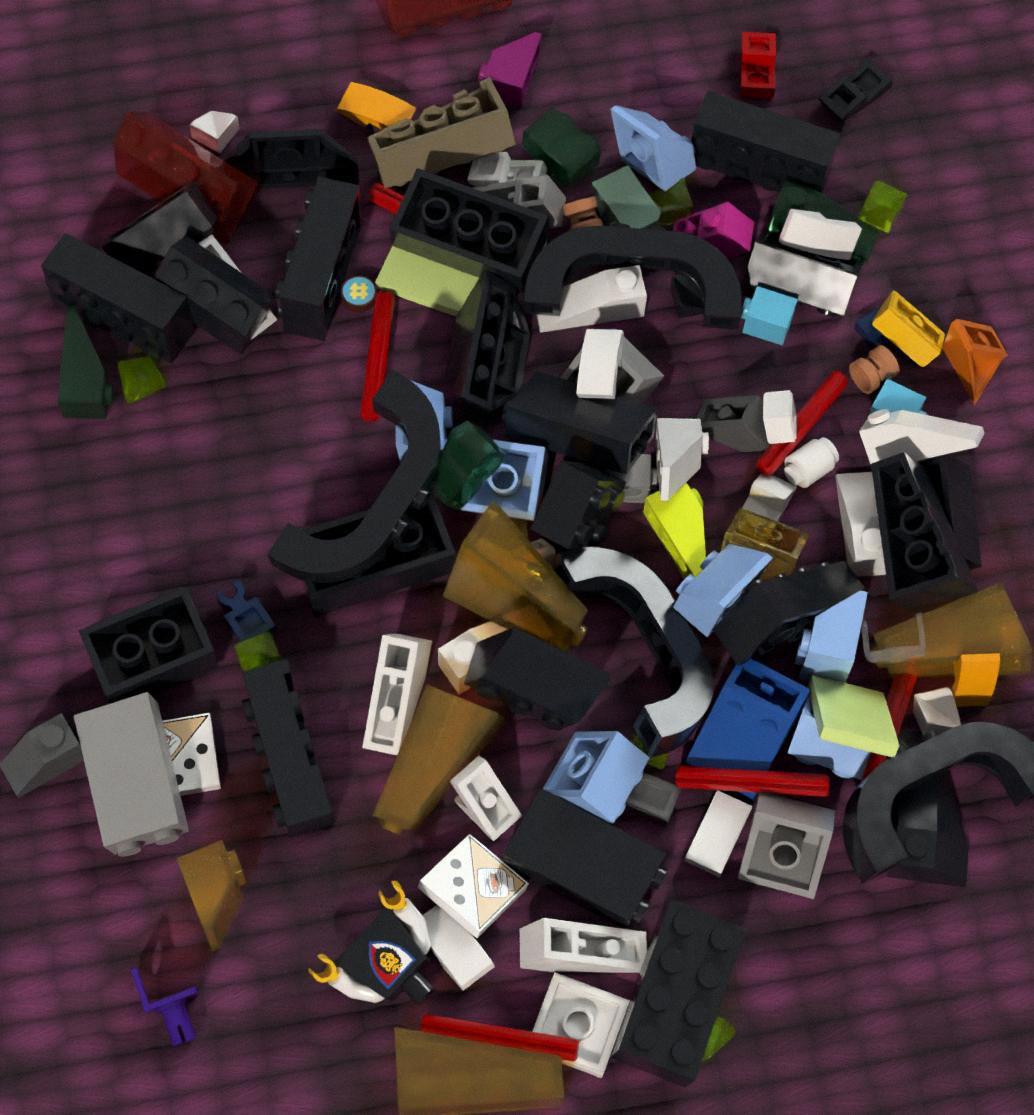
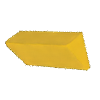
(909, 329)

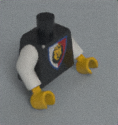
(384, 956)

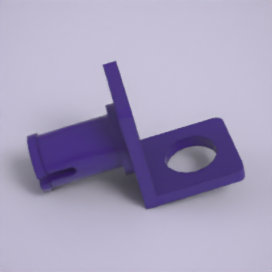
(172, 1010)

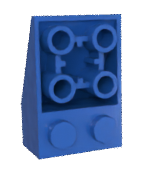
(749, 720)

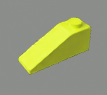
(679, 527)

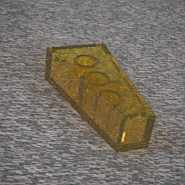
(471, 1076)

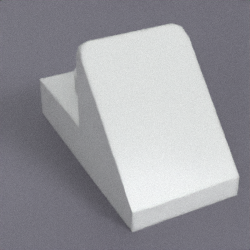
(769, 496)
(484, 798)

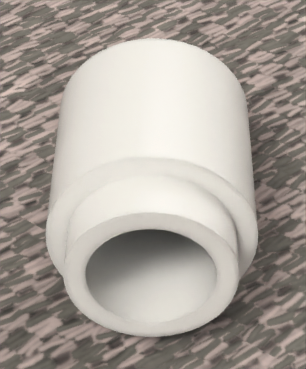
(811, 462)

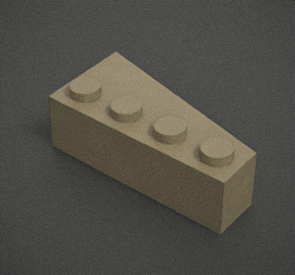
(443, 136)

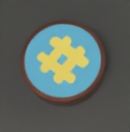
(358, 293)

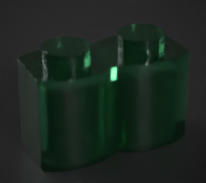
(561, 146)
(465, 464)

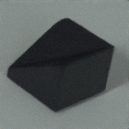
(686, 296)

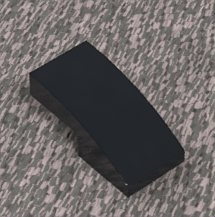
(855, 92)

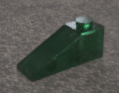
(803, 198)
(83, 381)

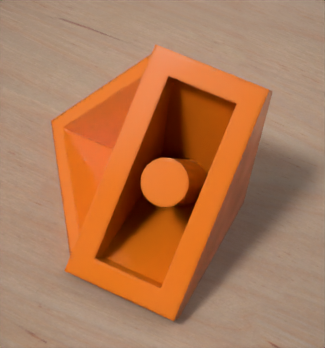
(974, 354)

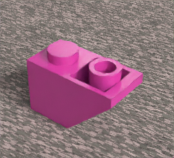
(720, 226)

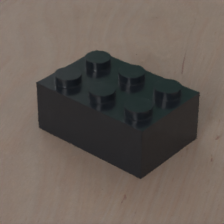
(149, 647)

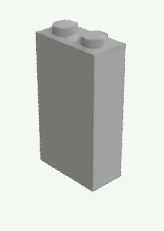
(131, 775)

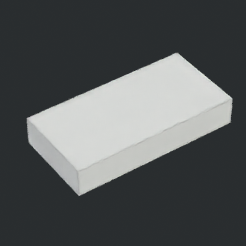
(718, 833)

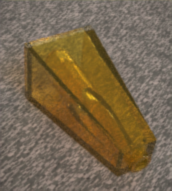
(513, 584)
(970, 625)
(437, 746)

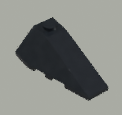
(929, 830)

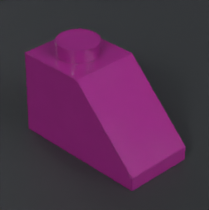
(513, 68)

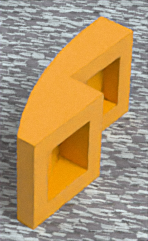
(373, 106)
(975, 679)

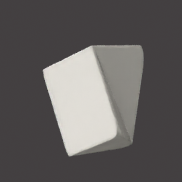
(215, 129)
(779, 417)
(936, 710)

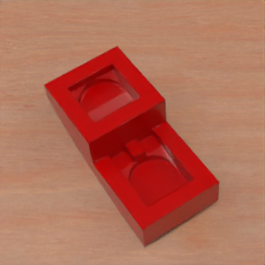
(757, 65)

